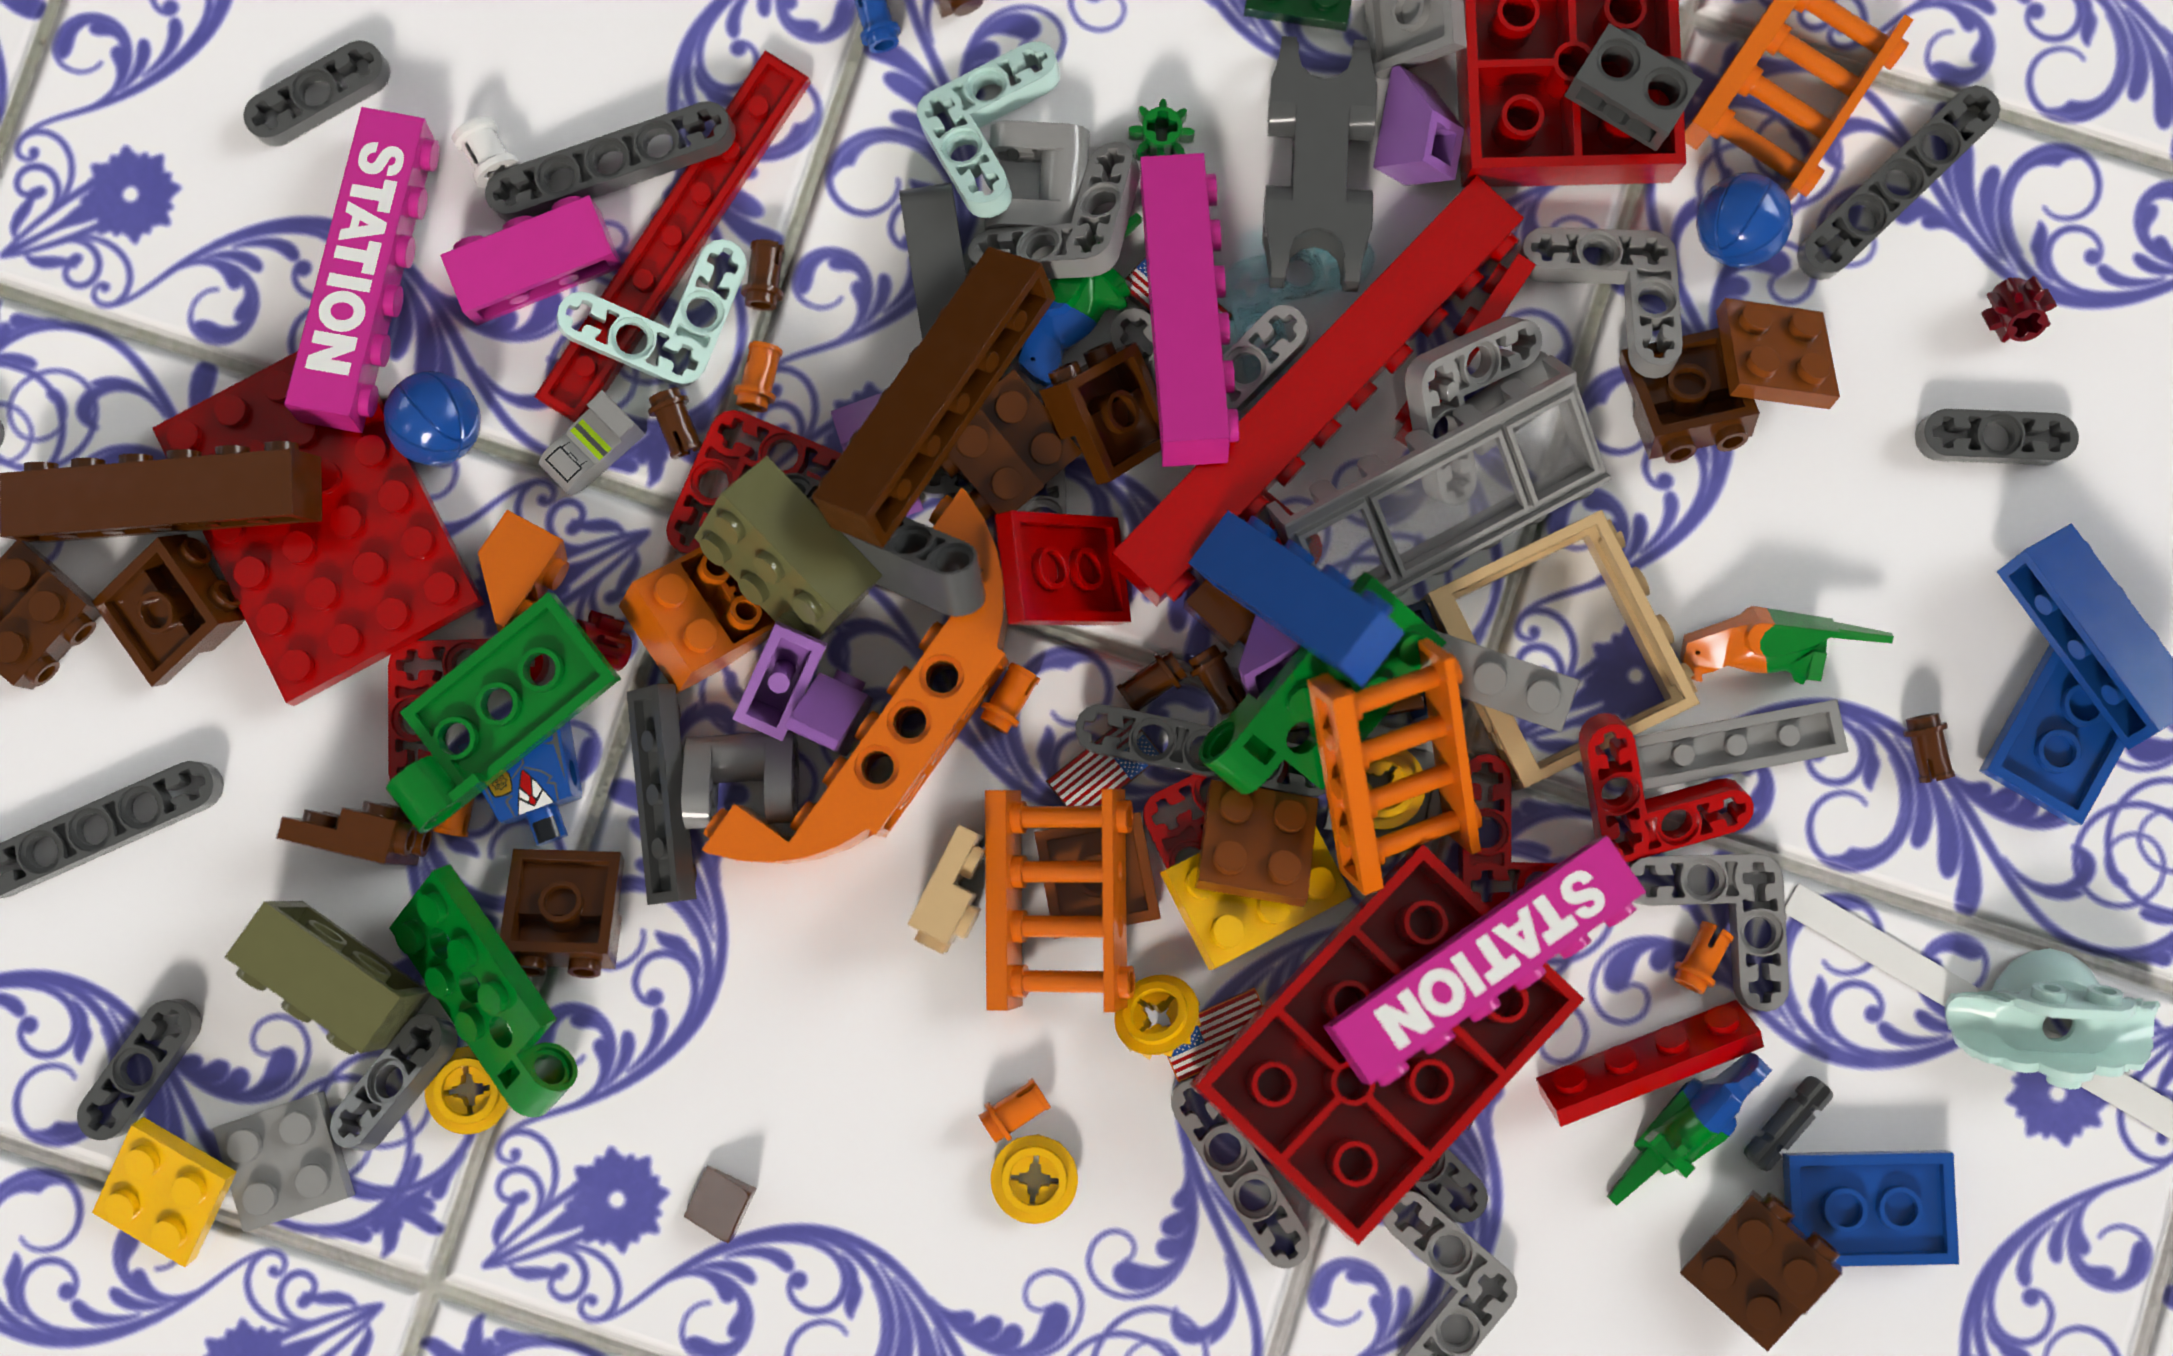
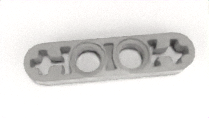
(1234, 1174)

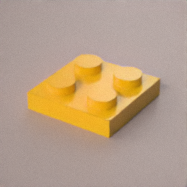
(164, 1191)

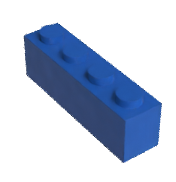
(1298, 598)
(2095, 633)

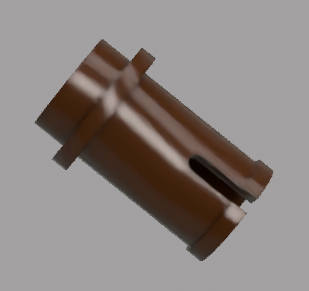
(764, 272)
(675, 422)
(1218, 678)
(1152, 681)
(1929, 747)

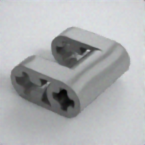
(1063, 160)
(739, 759)

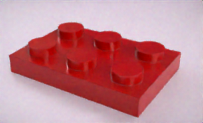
(1061, 569)

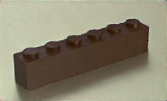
(934, 397)
(162, 494)

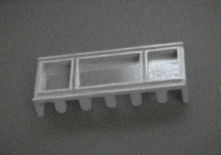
(1455, 489)

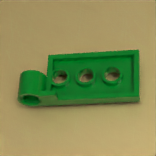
(1254, 736)
(445, 782)
(525, 1074)

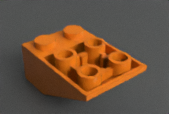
(693, 618)

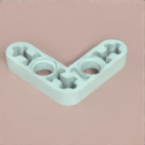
(969, 114)
(680, 332)

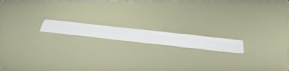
(1939, 982)

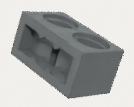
(1626, 99)

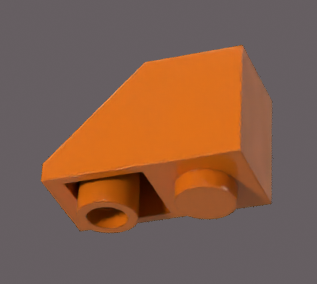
(520, 566)

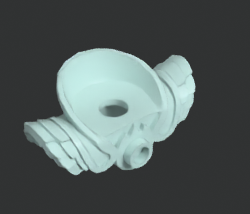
(2007, 1023)

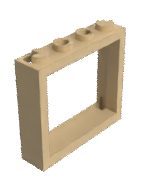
(1629, 592)

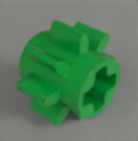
(1161, 118)

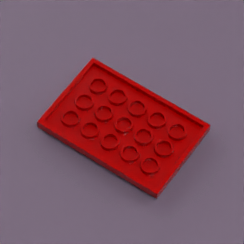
(340, 588)

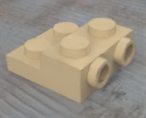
(946, 906)

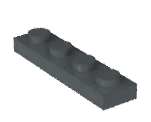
(658, 781)

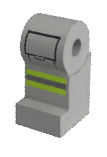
(590, 445)

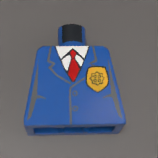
(538, 787)

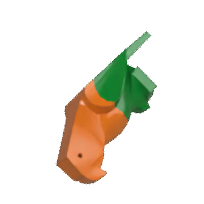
(1770, 643)

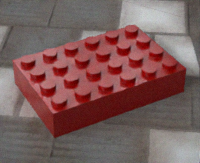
(1515, 87)
(1301, 1104)

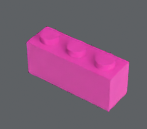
(531, 259)

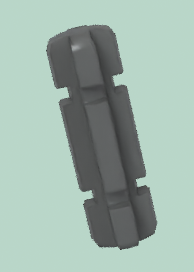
(1788, 1123)

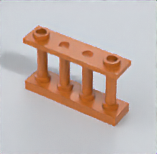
(1746, 78)
(1347, 758)
(1010, 926)

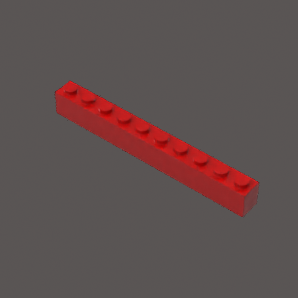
(1321, 386)

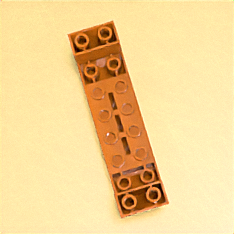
(853, 803)

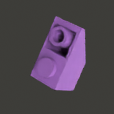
(1417, 133)

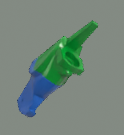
(1072, 317)
(1692, 1124)

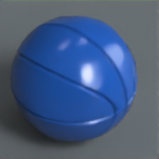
(1744, 220)
(432, 418)

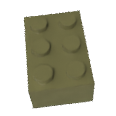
(785, 552)
(326, 976)

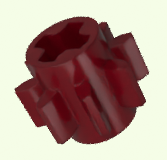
(2018, 309)
(608, 637)

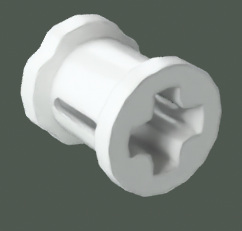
(483, 148)

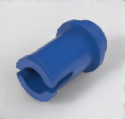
(879, 29)

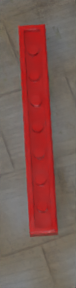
(678, 233)

